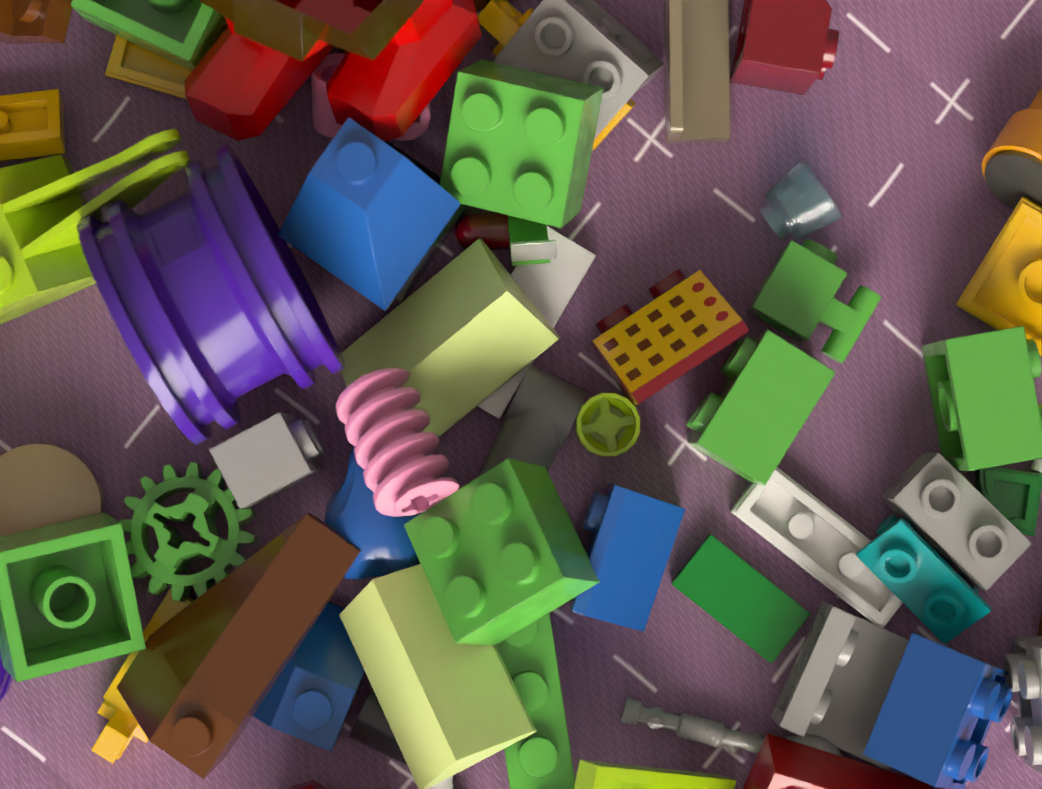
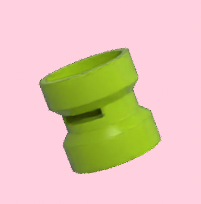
(615, 421)

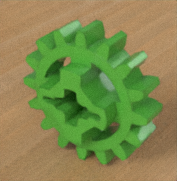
(198, 508)

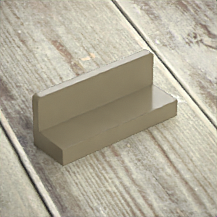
(697, 71)

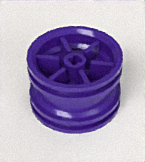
(208, 296)

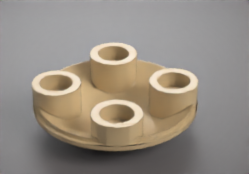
(44, 488)

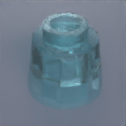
(798, 204)

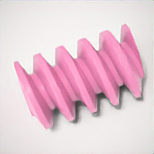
(392, 444)

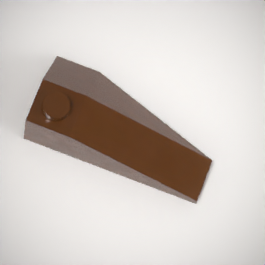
(229, 646)

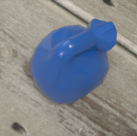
(380, 537)

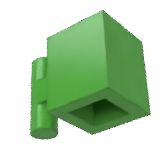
(802, 293)

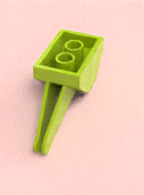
(41, 214)

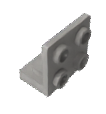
(586, 46)
(840, 680)

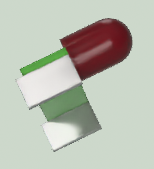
(527, 238)

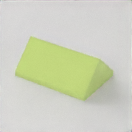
(456, 337)
(439, 696)

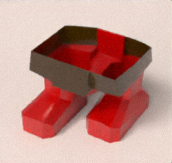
(388, 76)

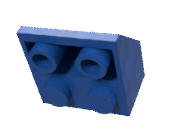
(628, 554)
(939, 715)

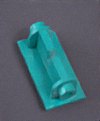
(922, 579)

